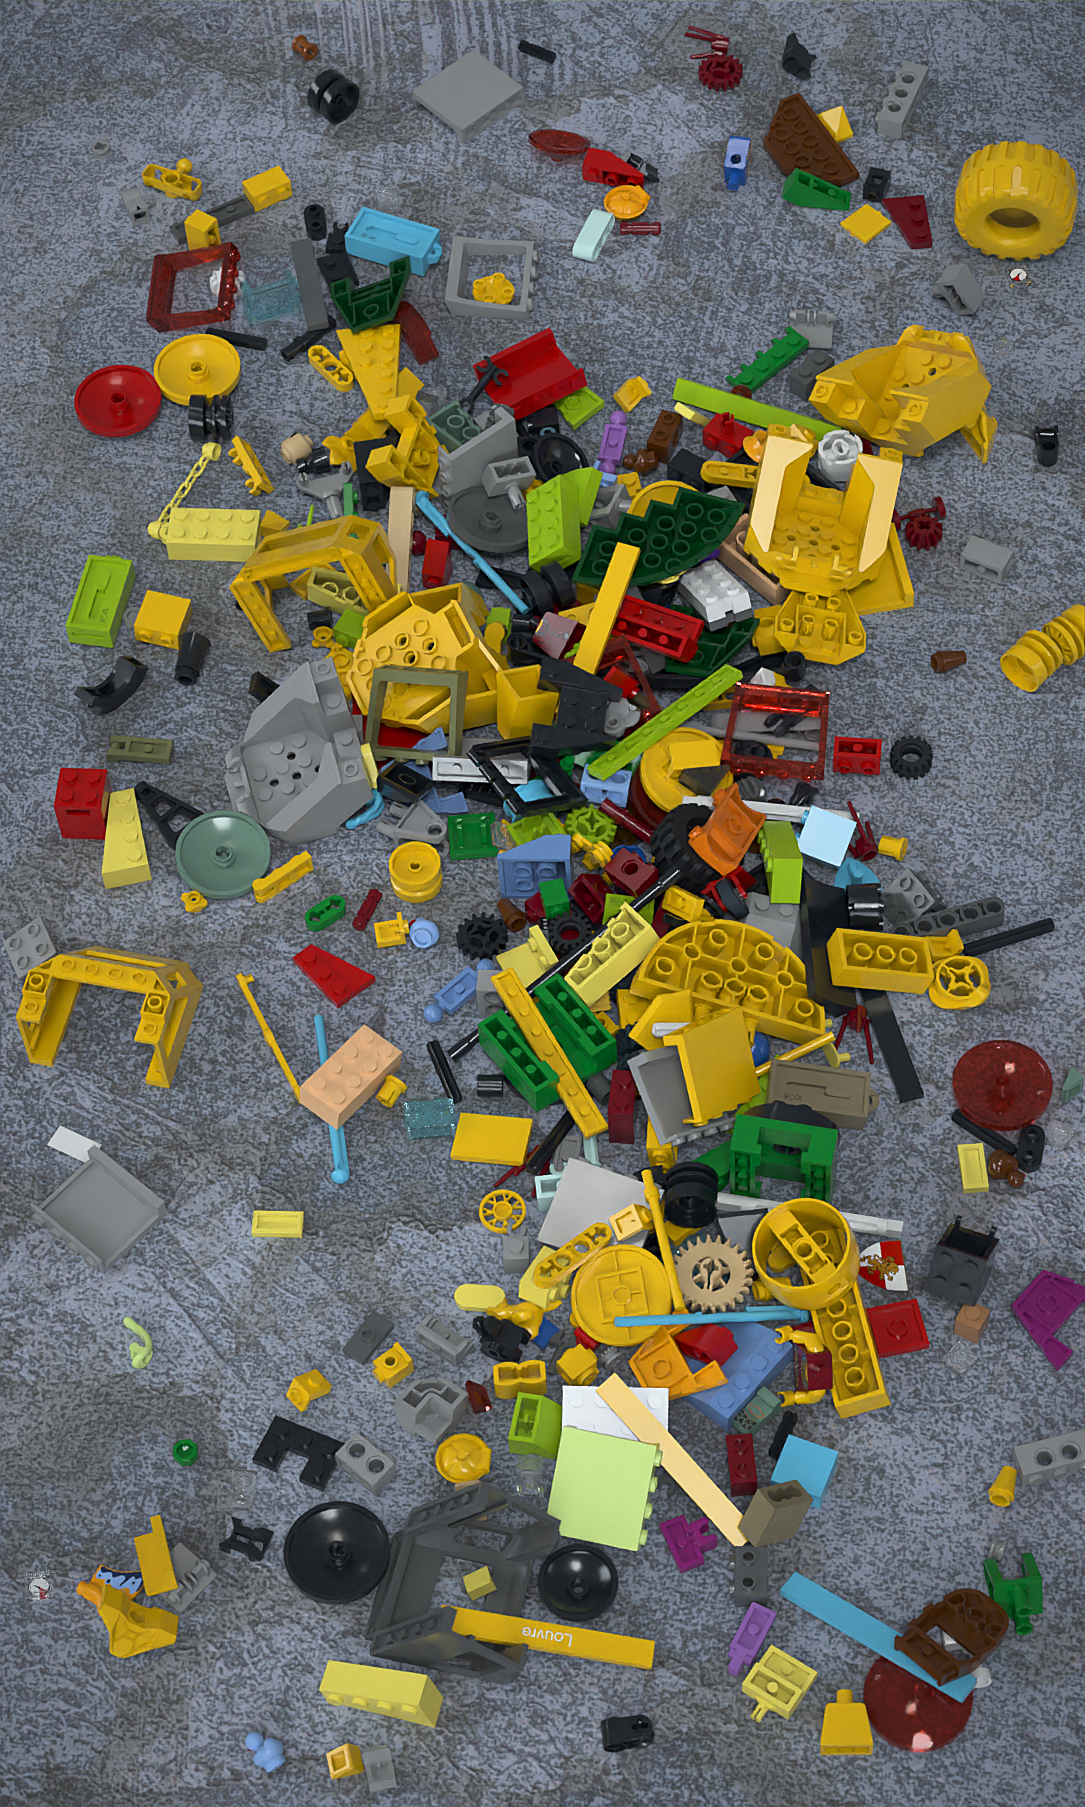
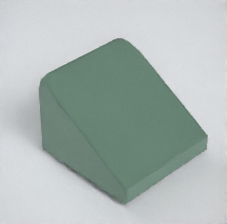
(1072, 1086)

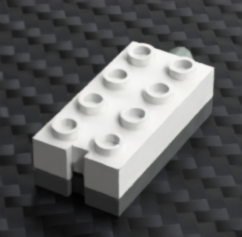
(714, 595)

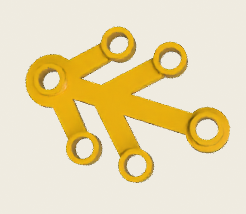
(596, 855)

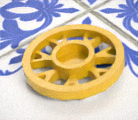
(502, 1211)

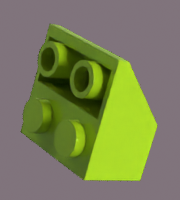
(535, 1426)

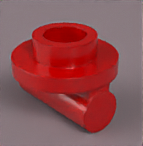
(585, 1340)

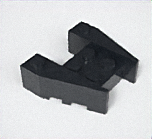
(579, 711)

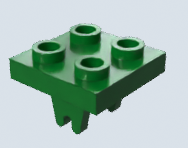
(471, 836)

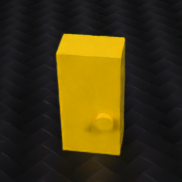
(880, 961)

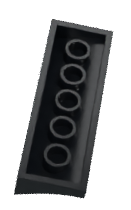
(821, 913)

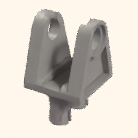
(607, 513)
(415, 824)

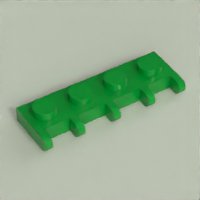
(770, 362)

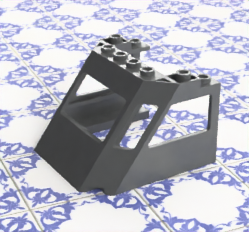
(400, 1616)

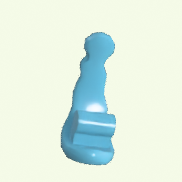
(375, 807)

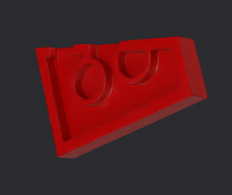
(332, 975)

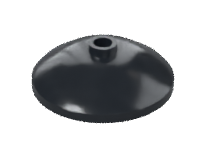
(556, 455)
(578, 1567)

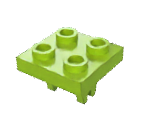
(533, 828)

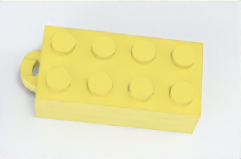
(211, 534)

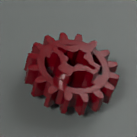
(720, 72)

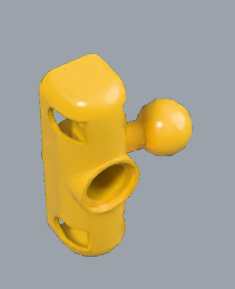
(174, 182)

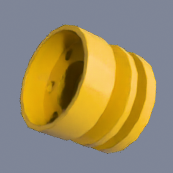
(1068, 633)
(1031, 660)

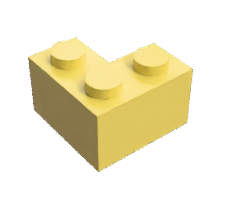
(540, 1296)

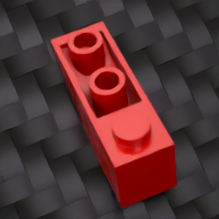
(608, 169)

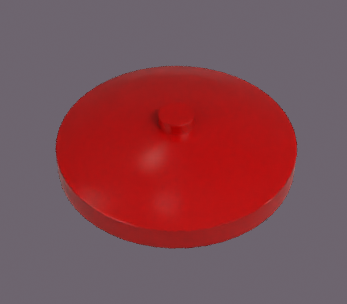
(118, 400)

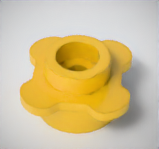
(323, 632)
(193, 906)

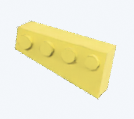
(125, 848)
(612, 955)
(382, 1691)

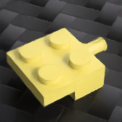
(778, 1683)

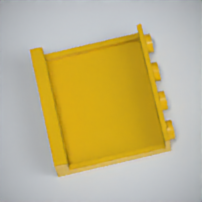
(891, 588)
(716, 1063)

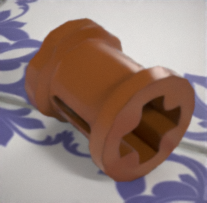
(304, 47)

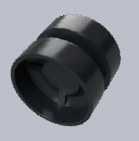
(550, 588)

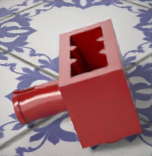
(725, 434)

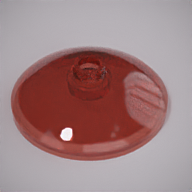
(558, 144)

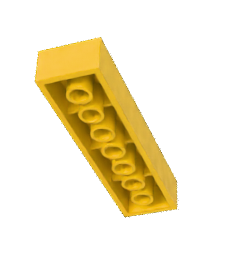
(848, 1335)

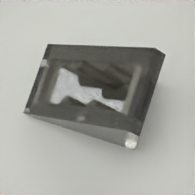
(703, 779)

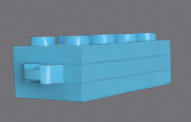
(389, 238)

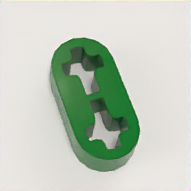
(325, 913)

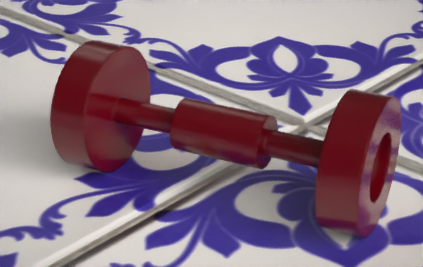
(937, 507)

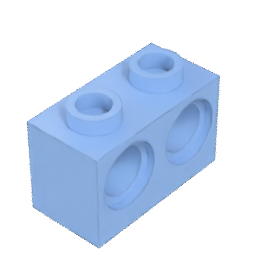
(614, 788)

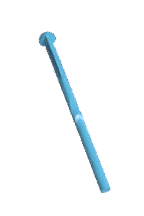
(440, 522)
(337, 1137)
(751, 1314)

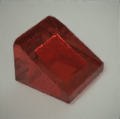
(478, 1397)

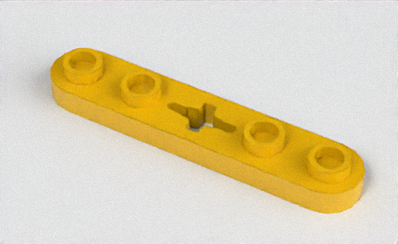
(732, 474)

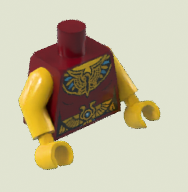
(811, 1367)

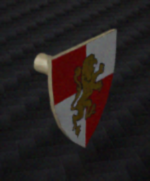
(885, 1265)

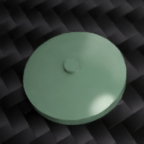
(222, 854)

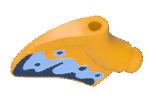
(128, 1582)

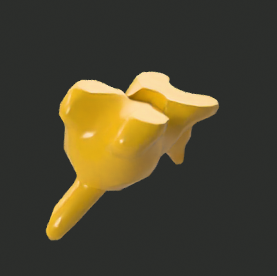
(523, 1314)

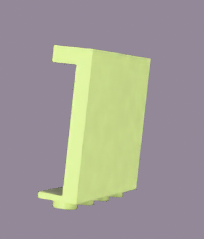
(604, 1487)

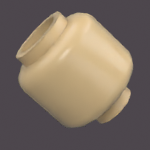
(296, 447)

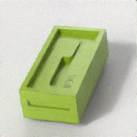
(553, 523)
(100, 601)

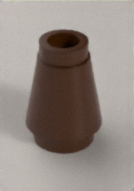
(947, 660)
(511, 915)

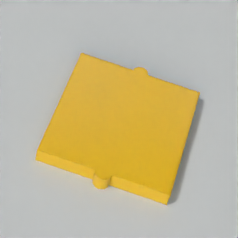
(865, 223)

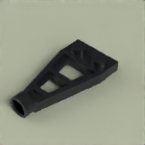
(151, 796)

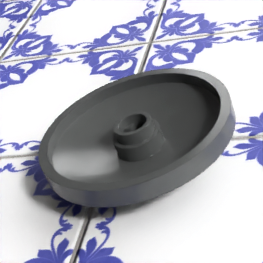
(487, 521)

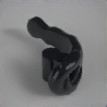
(803, 794)

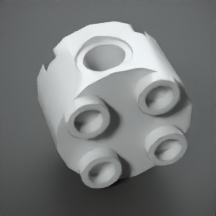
(837, 454)

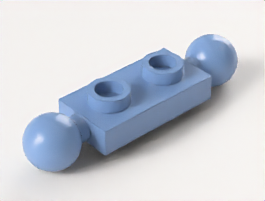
(456, 992)

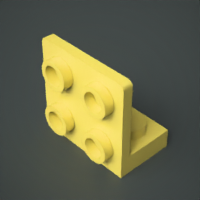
(529, 959)

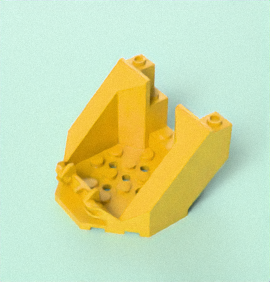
(872, 398)
(815, 534)
(439, 616)

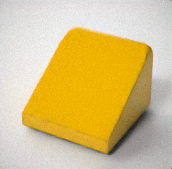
(345, 1761)

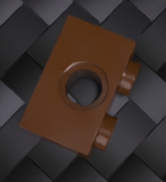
(665, 435)

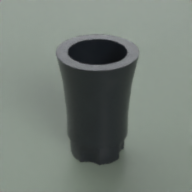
(190, 658)

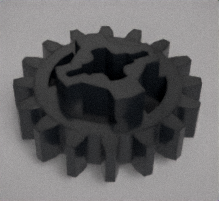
(482, 937)

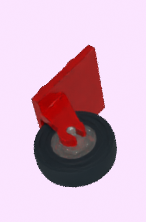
(731, 892)

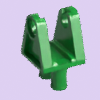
(1017, 1596)

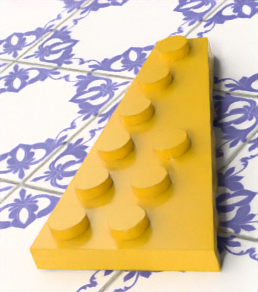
(375, 363)

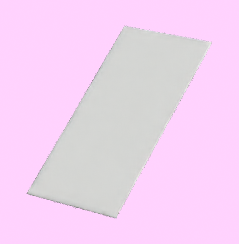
(72, 1143)

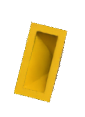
(836, 123)

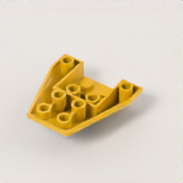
(820, 627)

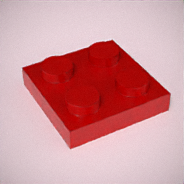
(898, 1328)

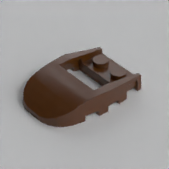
(968, 1619)

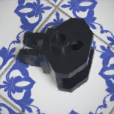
(500, 1338)

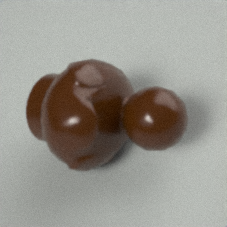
(642, 462)
(1005, 1166)

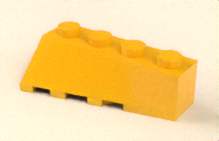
(366, 427)

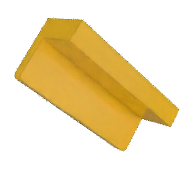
(155, 1559)

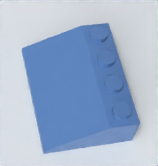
(748, 1369)

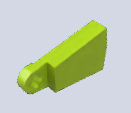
(588, 483)

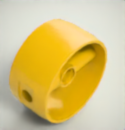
(828, 1282)

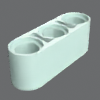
(593, 235)

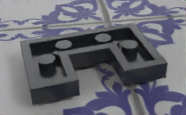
(292, 1437)

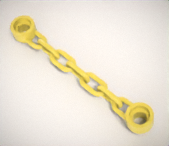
(210, 451)

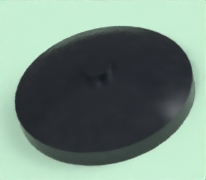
(337, 1552)

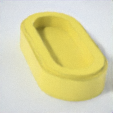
(370, 763)
(478, 1297)

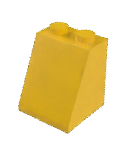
(521, 702)

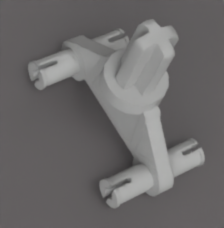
(327, 488)

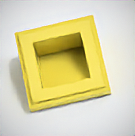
(479, 1583)

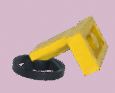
(691, 906)

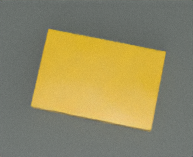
(492, 1139)

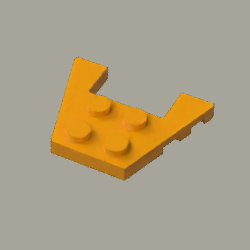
(662, 1365)

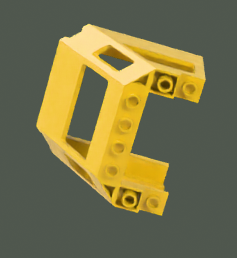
(308, 548)
(165, 1013)

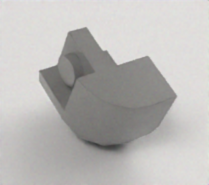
(431, 1408)

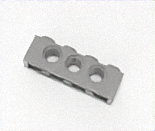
(902, 99)
(1052, 1450)

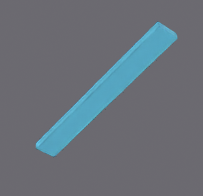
(864, 1630)

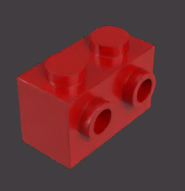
(857, 755)

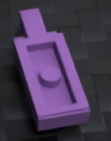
(750, 1637)

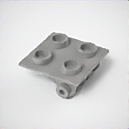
(814, 327)
(30, 947)
(191, 1577)

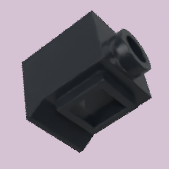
(874, 191)

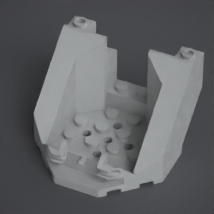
(315, 723)

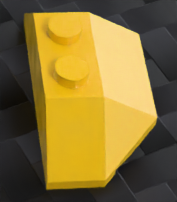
(982, 435)

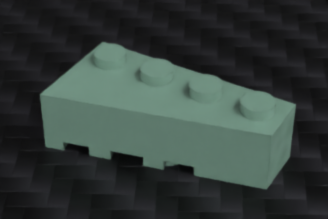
(453, 426)

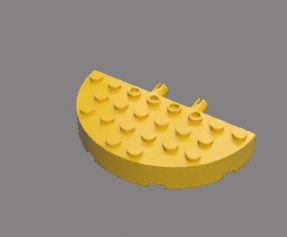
(734, 967)

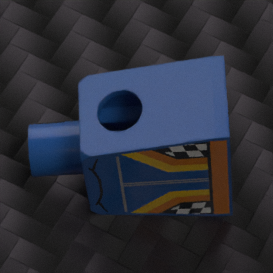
(737, 169)

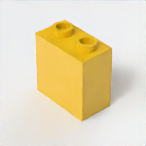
(162, 619)

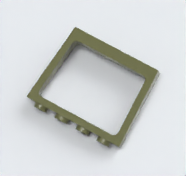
(454, 679)

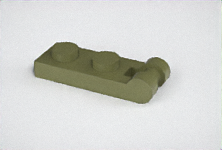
(140, 749)

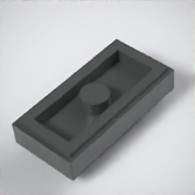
(368, 1338)

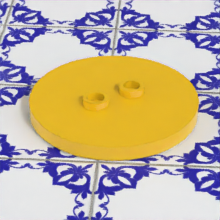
(654, 764)
(616, 1284)

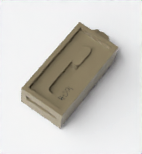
(831, 1091)

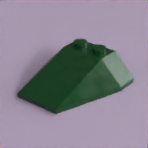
(372, 303)
(714, 647)

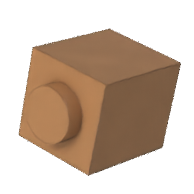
(972, 1322)

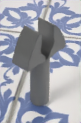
(555, 1341)

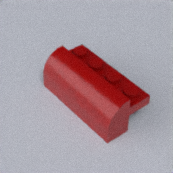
(658, 628)

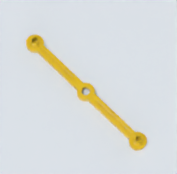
(268, 1036)

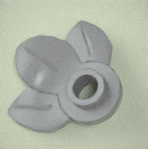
(619, 718)

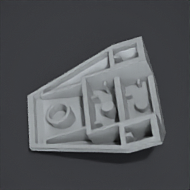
(776, 919)

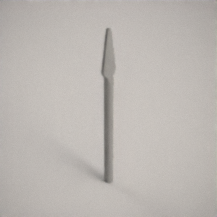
(766, 739)

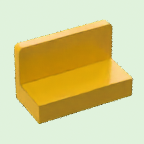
(691, 755)

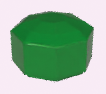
(185, 1452)

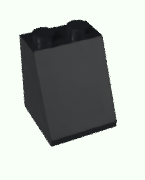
(373, 493)

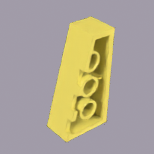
(336, 590)

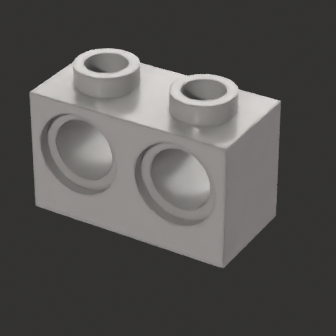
(487, 996)
(361, 1467)

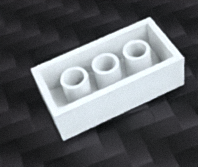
(589, 1412)

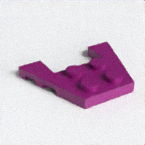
(1045, 1309)

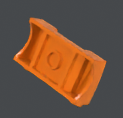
(727, 832)

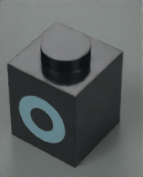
(544, 422)

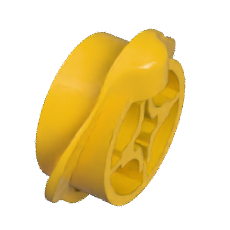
(960, 990)

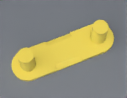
(830, 1051)

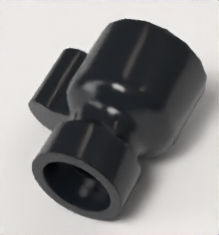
(315, 462)

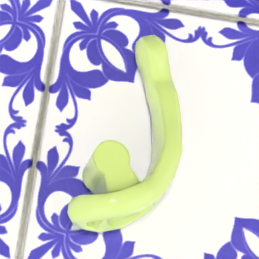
(140, 1355)

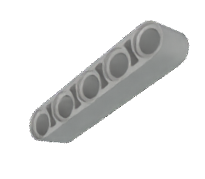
(754, 722)

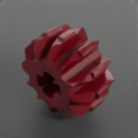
(923, 532)

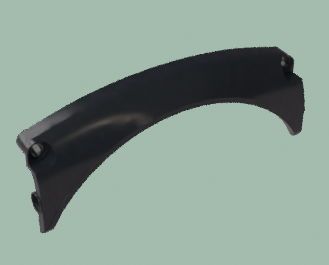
(523, 649)

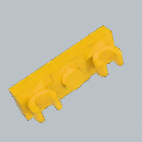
(251, 466)

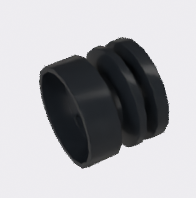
(210, 417)
(691, 1194)

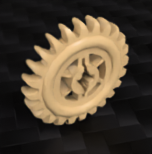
(702, 1257)

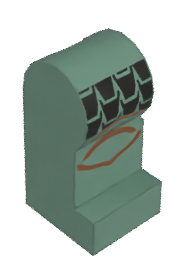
(757, 1412)

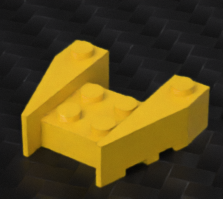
(416, 455)

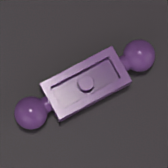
(613, 442)

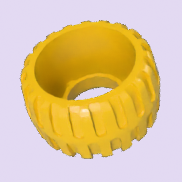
(1016, 200)

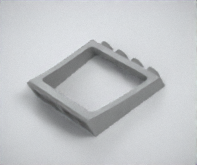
(465, 247)

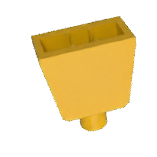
(846, 1727)

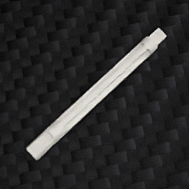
(773, 811)
(858, 1223)

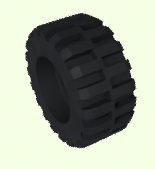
(672, 847)

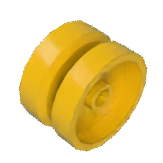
(415, 872)

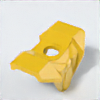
(133, 1626)

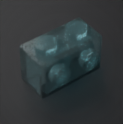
(429, 1119)

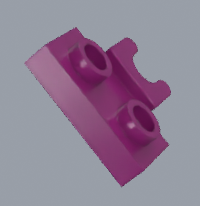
(687, 1541)

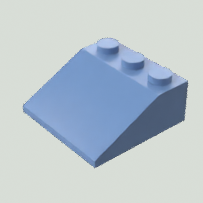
(533, 863)

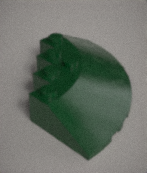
(668, 537)

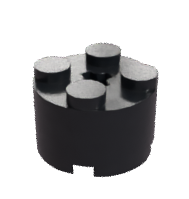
(864, 907)

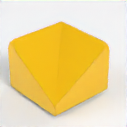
(273, 523)

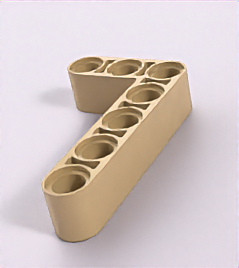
(400, 531)

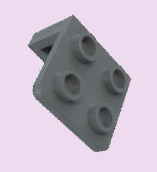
(910, 897)

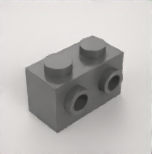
(803, 378)
(750, 1576)

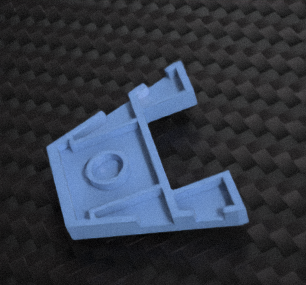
(448, 805)

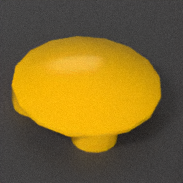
(493, 289)

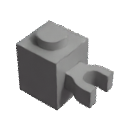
(516, 1251)

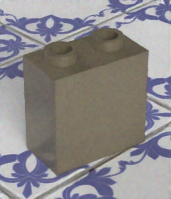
(775, 1513)

